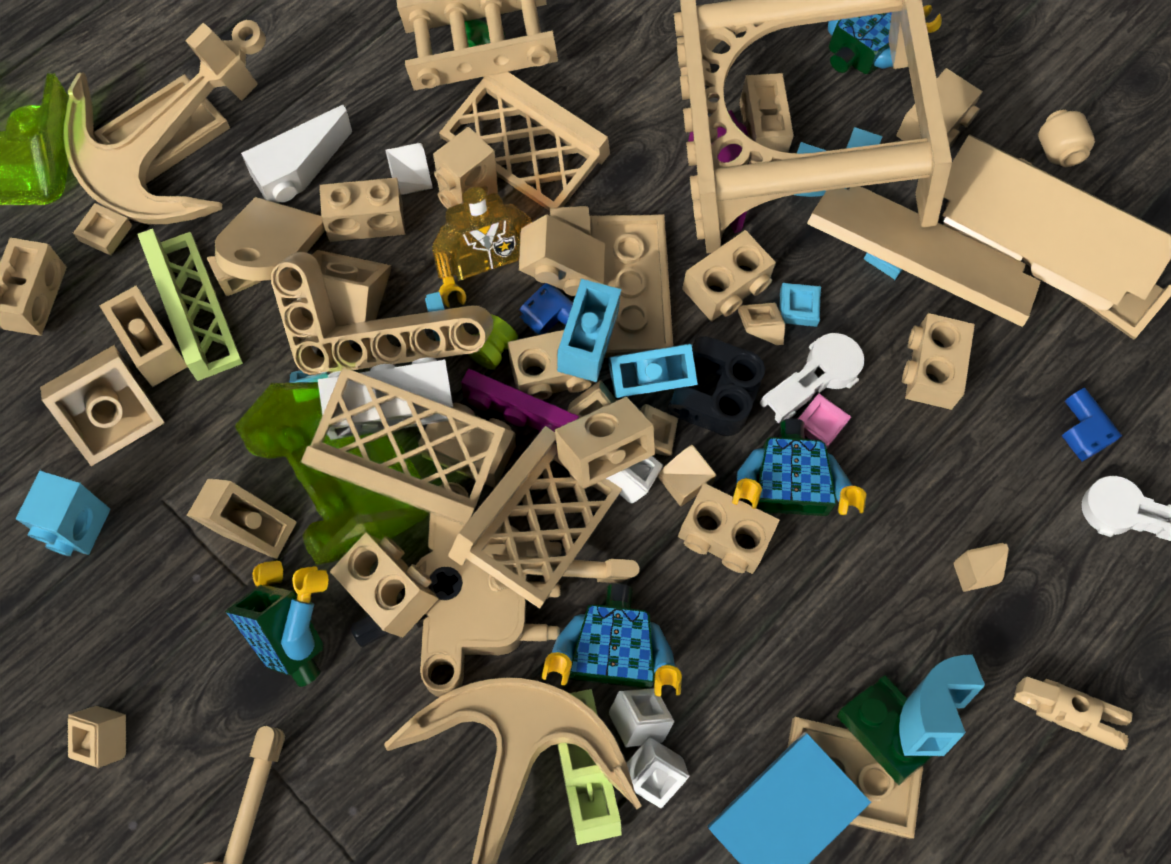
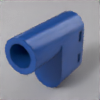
(546, 309)
(1095, 429)

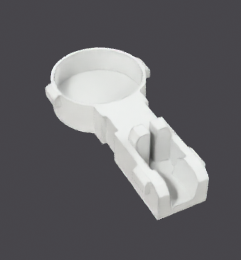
(839, 359)
(1118, 505)

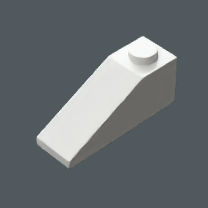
(296, 156)

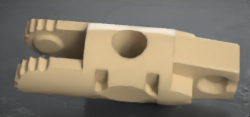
(1074, 710)

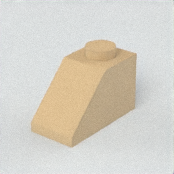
(241, 517)

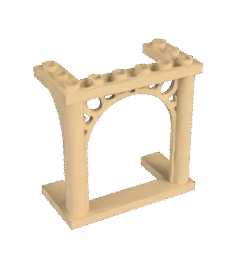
(733, 187)

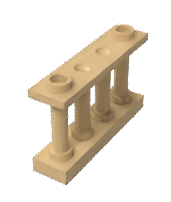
(475, 61)

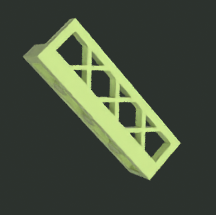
(176, 308)

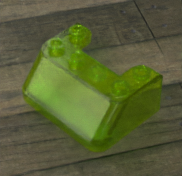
(283, 426)

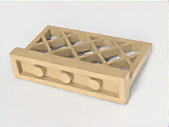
(549, 119)
(387, 480)
(505, 502)

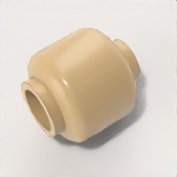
(1066, 138)

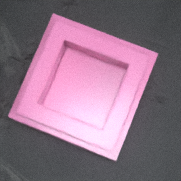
(823, 420)

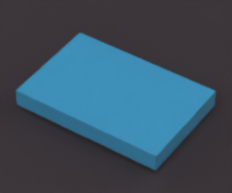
(790, 809)

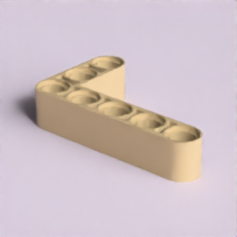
(370, 335)

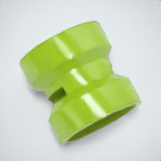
(490, 354)

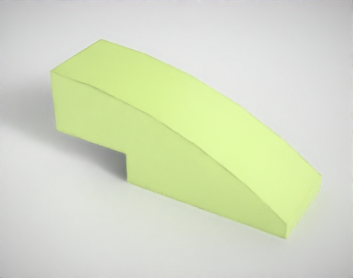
(588, 790)

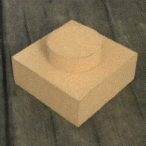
(102, 229)

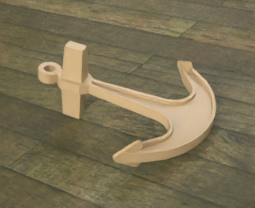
(118, 171)
(526, 721)

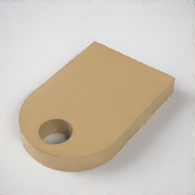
(264, 237)

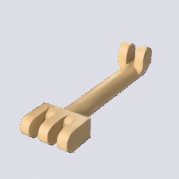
(609, 571)
(265, 750)

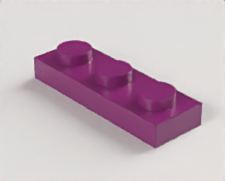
(513, 404)

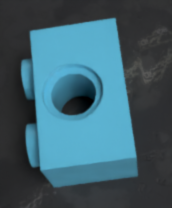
(588, 330)
(652, 370)
(62, 514)

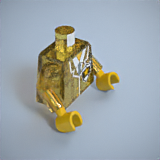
(476, 239)

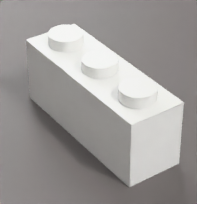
(424, 378)

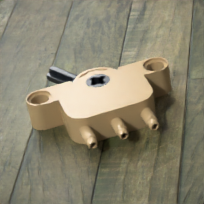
(474, 616)

